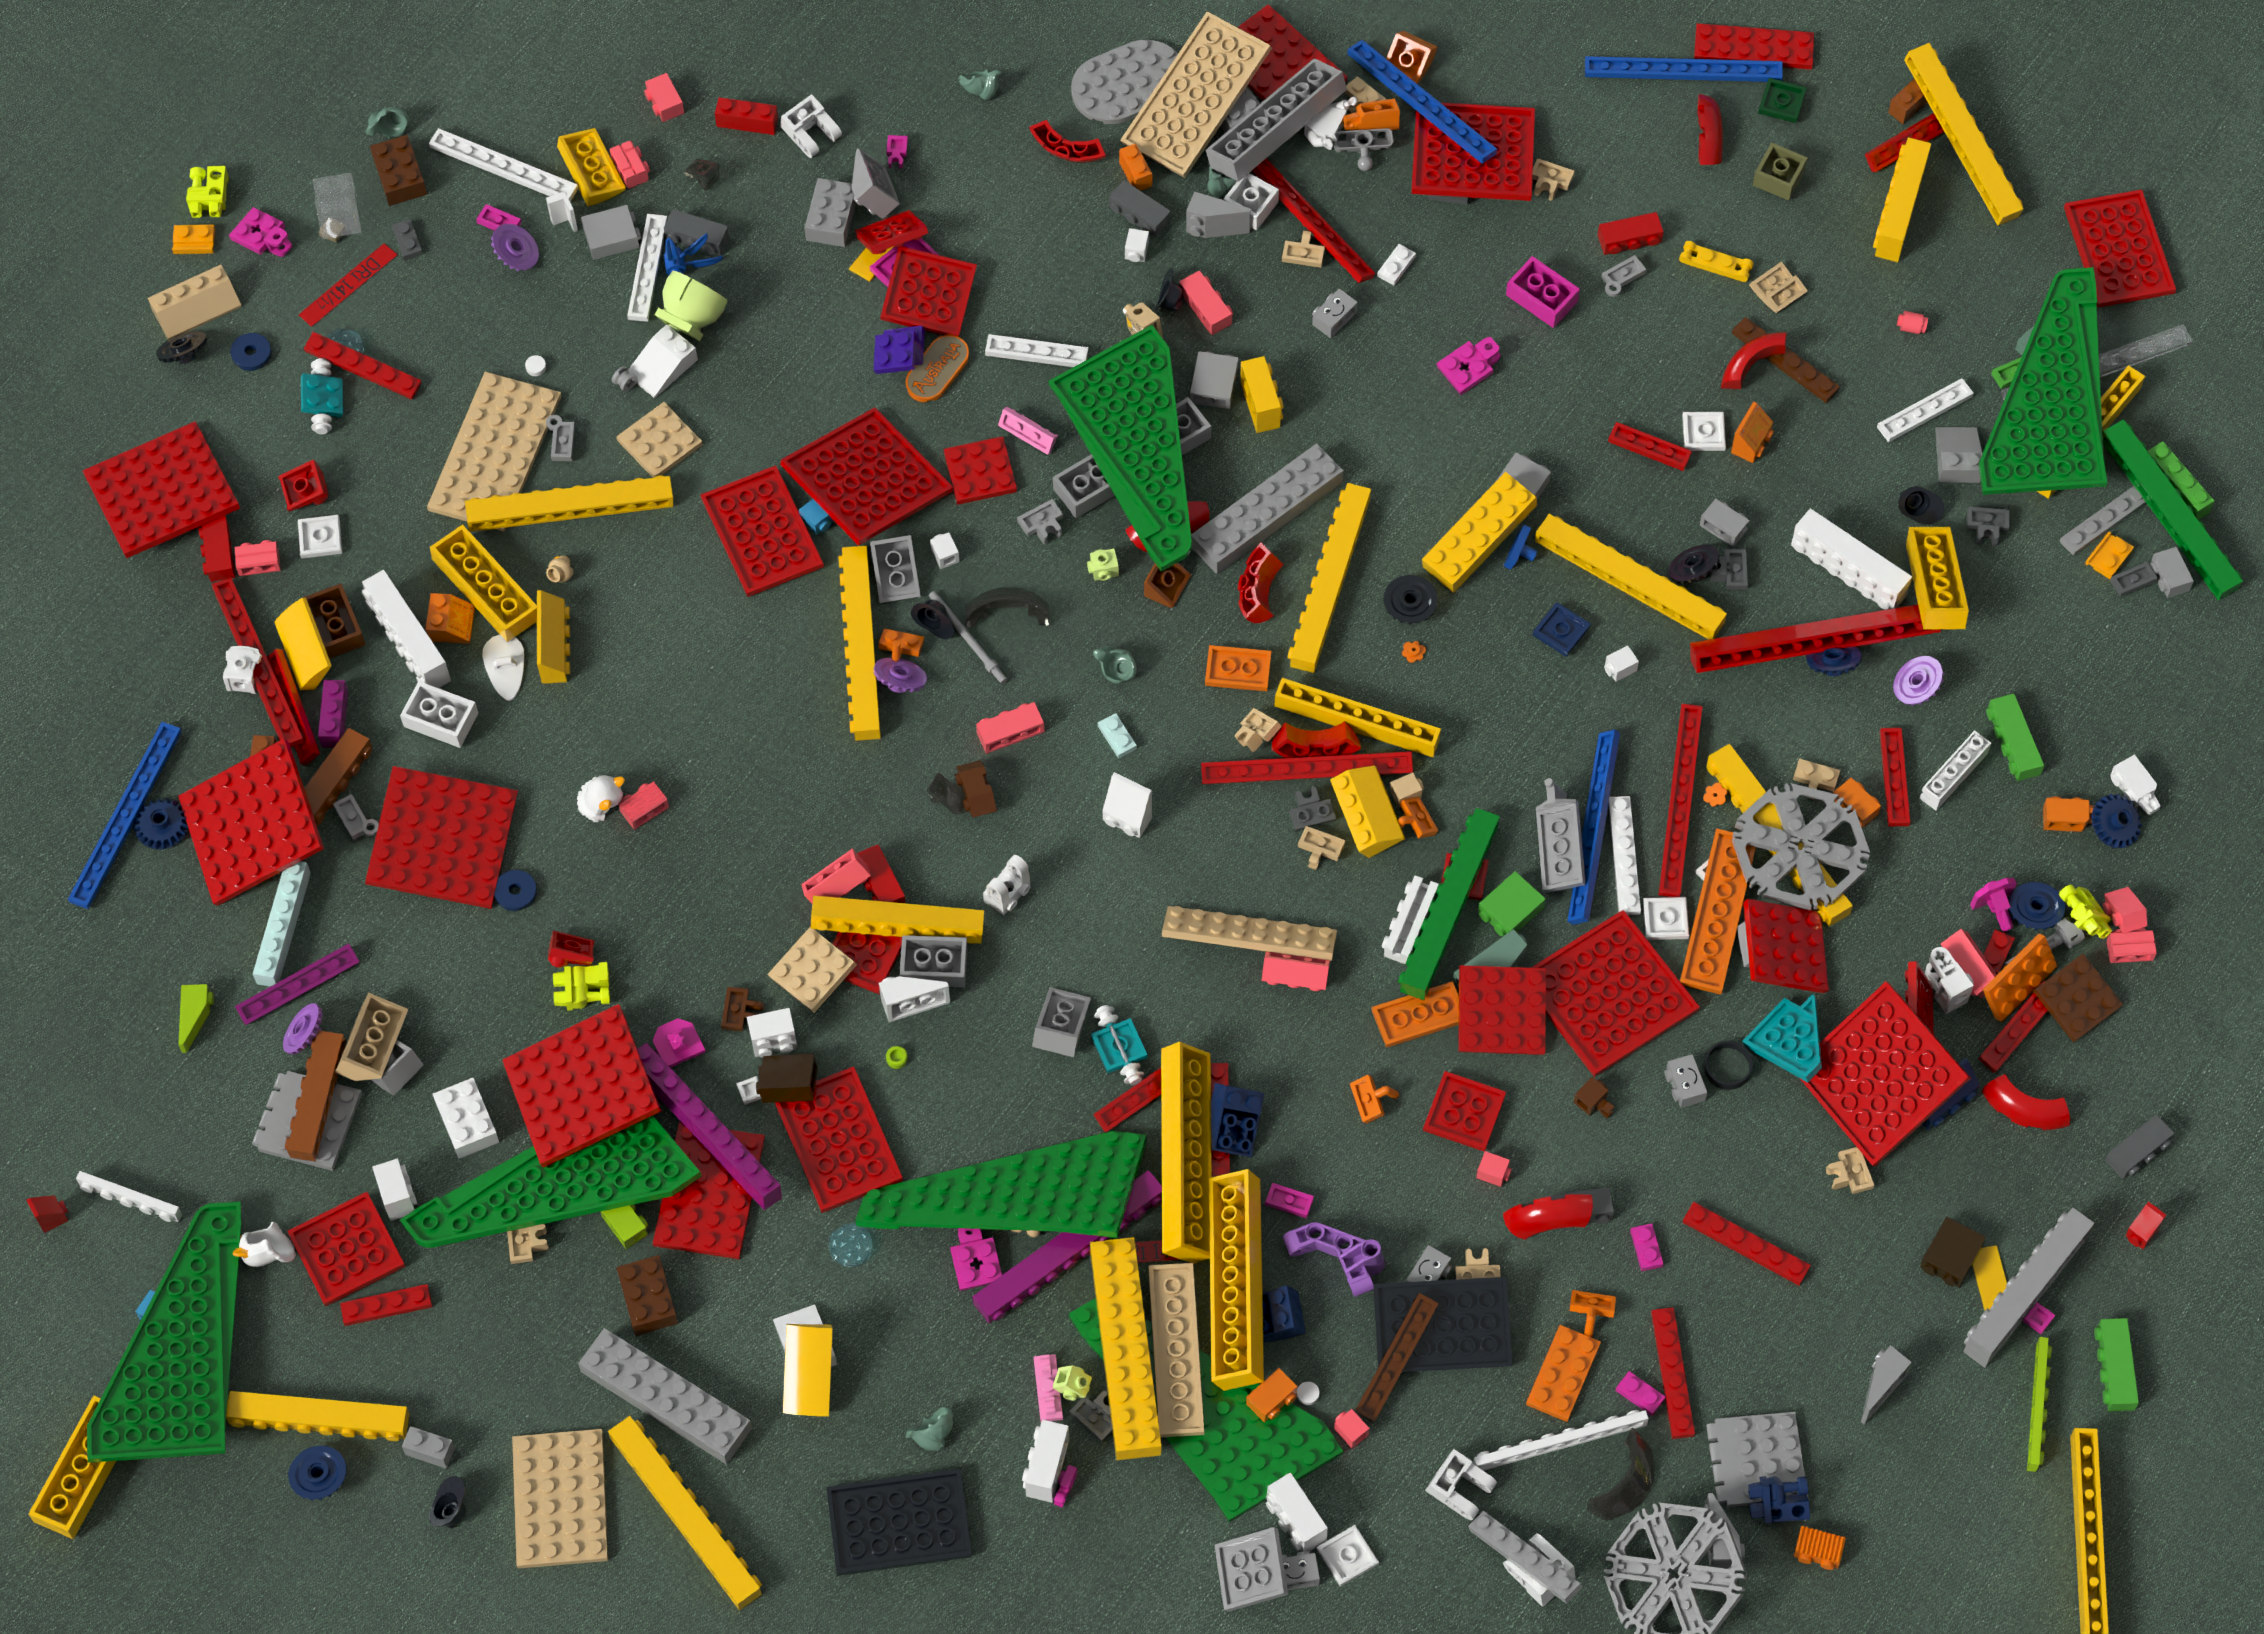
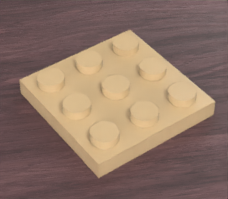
(659, 440)
(812, 969)

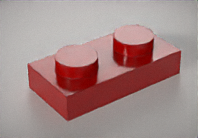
(1998, 949)

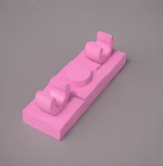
(1027, 430)
(1048, 1398)

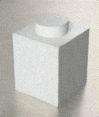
(1136, 245)
(944, 550)
(1621, 664)

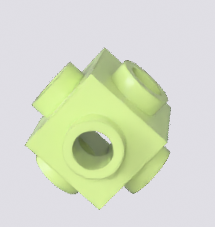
(1103, 564)
(1072, 1382)

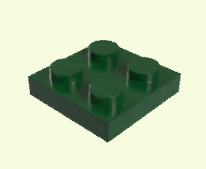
(1782, 100)

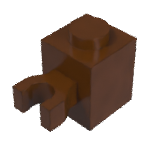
(1593, 1097)

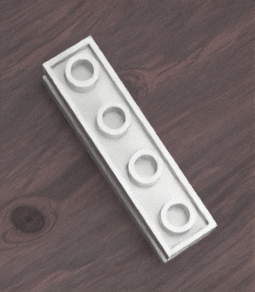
(1955, 770)
(1409, 920)

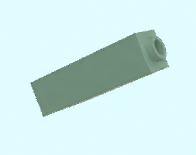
(1503, 953)

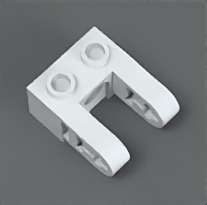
(802, 118)
(1013, 876)
(1954, 986)
(1447, 1477)
(1534, 1588)

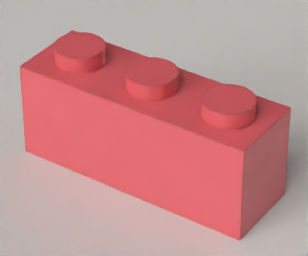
(1206, 302)
(1010, 727)
(838, 877)
(1970, 960)
(1295, 971)

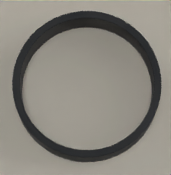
(1725, 1085)

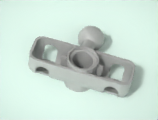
(1374, 143)

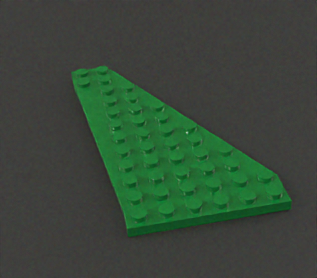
(2052, 412)
(1130, 426)
(610, 1174)
(1055, 1188)
(176, 1368)
(1238, 1450)

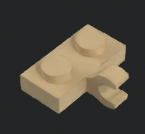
(1363, 93)
(1303, 252)
(1816, 775)
(1320, 845)

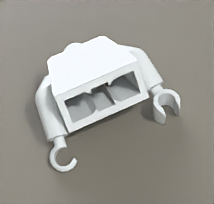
(1323, 126)

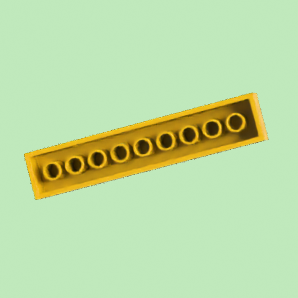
(1186, 1152)
(1236, 1280)
(1125, 1349)

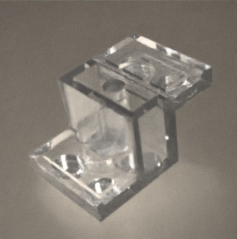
(337, 205)

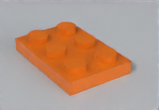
(1238, 668)

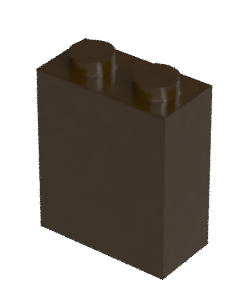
(787, 1078)
(1952, 1252)

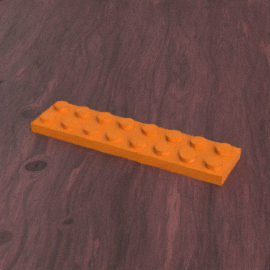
(1716, 917)

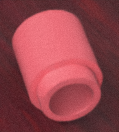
(1912, 322)

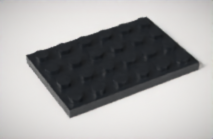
(1464, 1331)
(898, 1522)

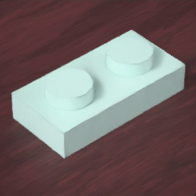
(1117, 735)

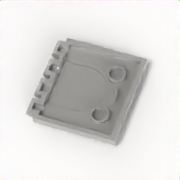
(278, 1121)
(1753, 1449)

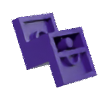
(899, 349)

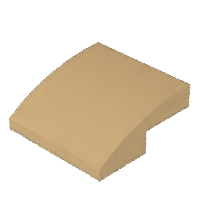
(1778, 287)

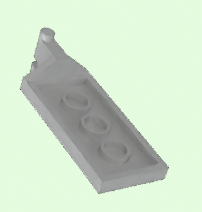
(1559, 840)

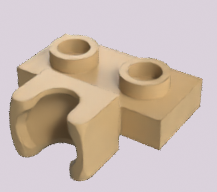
(1551, 177)
(1255, 728)
(1851, 1171)
(525, 1241)
(1477, 1267)

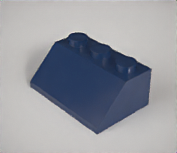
(1966, 1093)

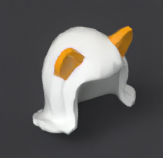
(599, 796)
(265, 1247)

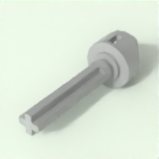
(2065, 934)

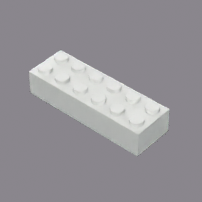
(1851, 560)
(405, 630)

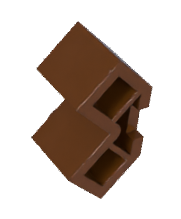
(976, 788)

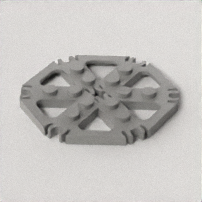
(1815, 847)
(1671, 1557)

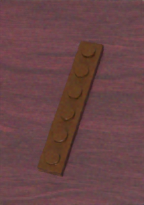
(1790, 363)
(1396, 1357)

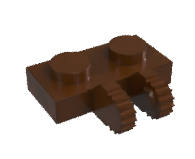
(735, 1008)

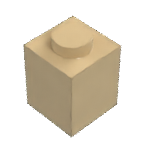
(1406, 788)

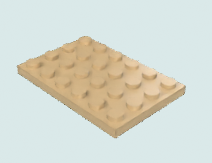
(559, 1498)

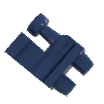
(1775, 1504)

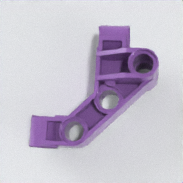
(1358, 1261)

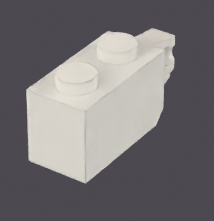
(2136, 784)

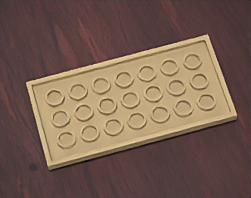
(1196, 94)
(494, 444)

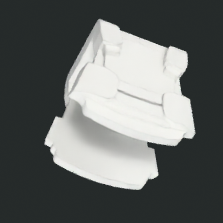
(240, 667)

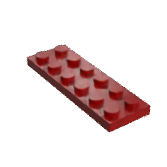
(1754, 44)

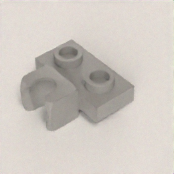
(1042, 520)

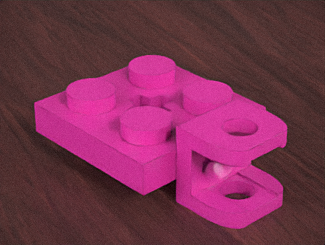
(269, 237)
(1479, 360)
(972, 1248)

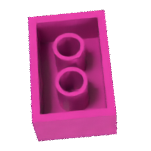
(1542, 292)

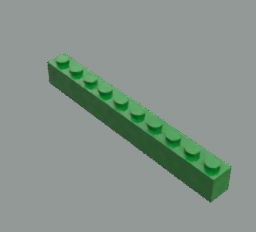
(2171, 510)
(1449, 903)

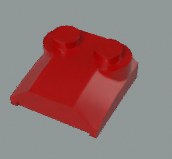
(304, 486)
(569, 949)

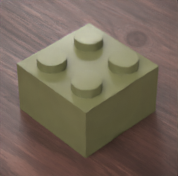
(1780, 171)

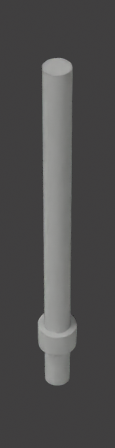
(990, 664)

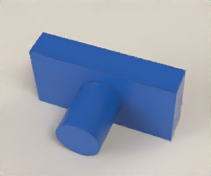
(1520, 548)

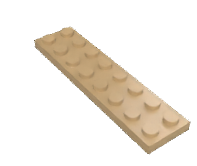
(1249, 933)
(1176, 1350)

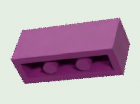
(333, 712)

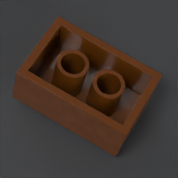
(398, 170)
(335, 621)
(647, 1295)

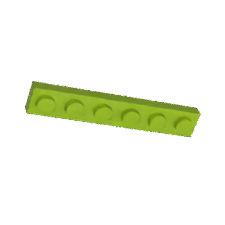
(2039, 1395)

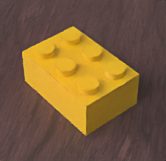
(1261, 394)

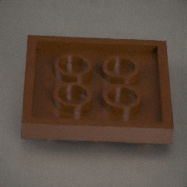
(2078, 997)

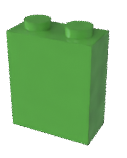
(1511, 905)

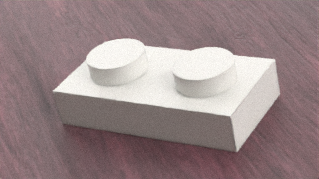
(1396, 264)

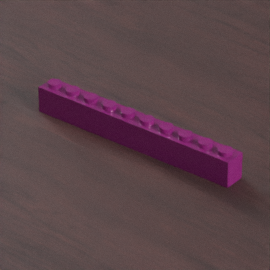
(710, 1130)
(1057, 1256)

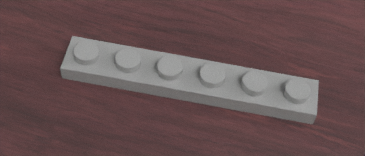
(2102, 521)
(1525, 1557)

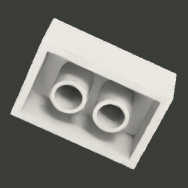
(439, 714)
(465, 1118)
(1046, 1460)
(1296, 1514)

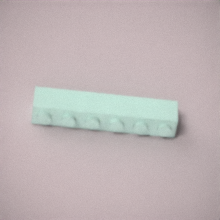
(281, 924)

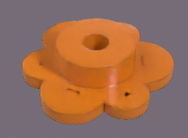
(1412, 655)
(1709, 797)

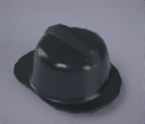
(1170, 293)
(1920, 505)
(934, 618)
(448, 1503)

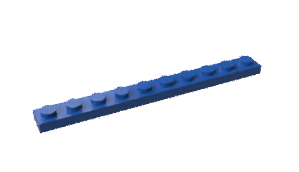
(1682, 69)
(1422, 101)
(124, 815)
(1594, 824)

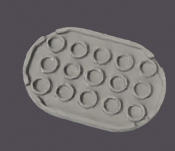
(1120, 81)

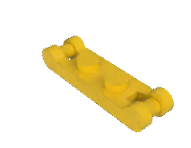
(1716, 262)

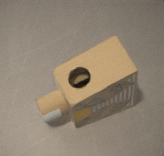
(1141, 317)

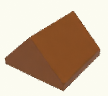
(1166, 585)

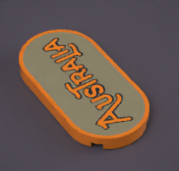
(940, 367)

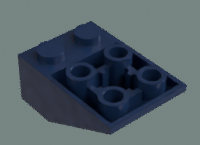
(1234, 1119)
(1282, 1314)

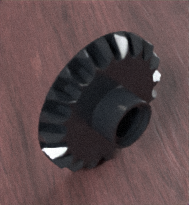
(182, 347)
(1694, 564)
(1410, 589)

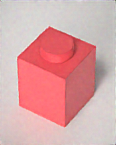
(1494, 1169)
(1351, 1428)

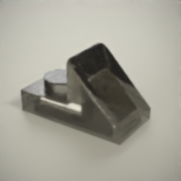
(704, 171)
(946, 793)

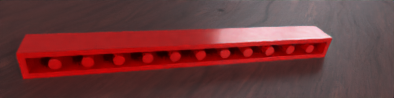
(1807, 638)

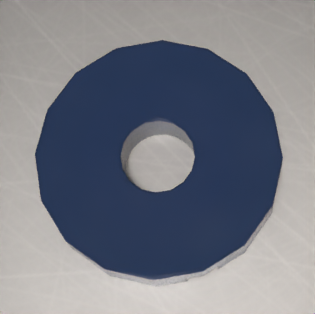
(247, 342)
(512, 879)

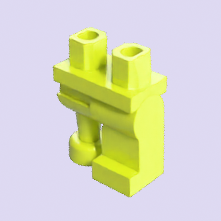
(208, 197)
(2086, 911)
(578, 982)

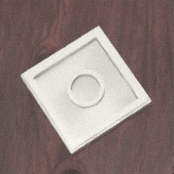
(1704, 431)
(320, 536)
(1666, 918)
(1347, 1555)

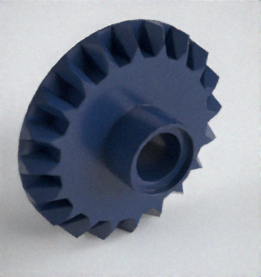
(1834, 660)
(2107, 824)
(162, 834)
(2034, 896)
(314, 1462)

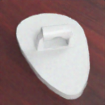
(504, 665)

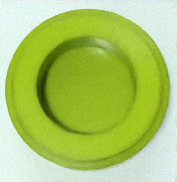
(896, 1057)

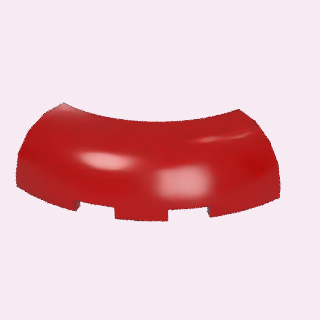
(1712, 138)
(1064, 149)
(1748, 354)
(1198, 517)
(1256, 582)
(1300, 743)
(2025, 1109)
(1549, 1214)

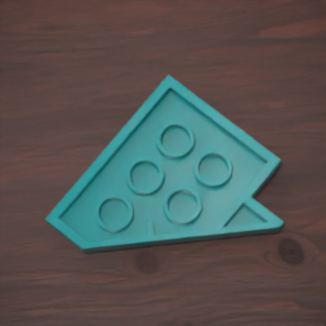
(1789, 1038)

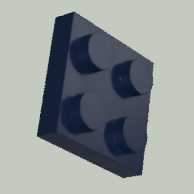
(1561, 629)

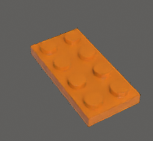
(2019, 977)
(1413, 1018)
(1563, 1373)

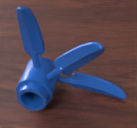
(675, 259)

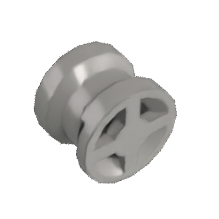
(624, 379)

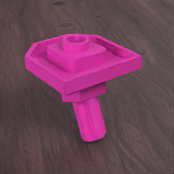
(1995, 896)
(677, 1042)

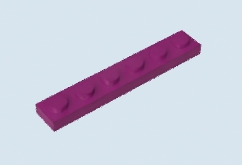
(296, 984)

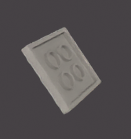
(1251, 1569)

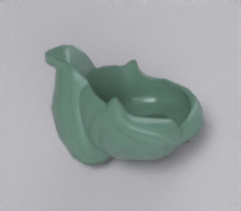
(981, 83)
(388, 122)
(1219, 183)
(1116, 664)
(933, 1430)

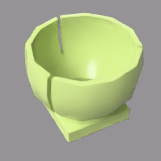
(689, 305)

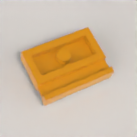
(193, 239)
(2109, 555)

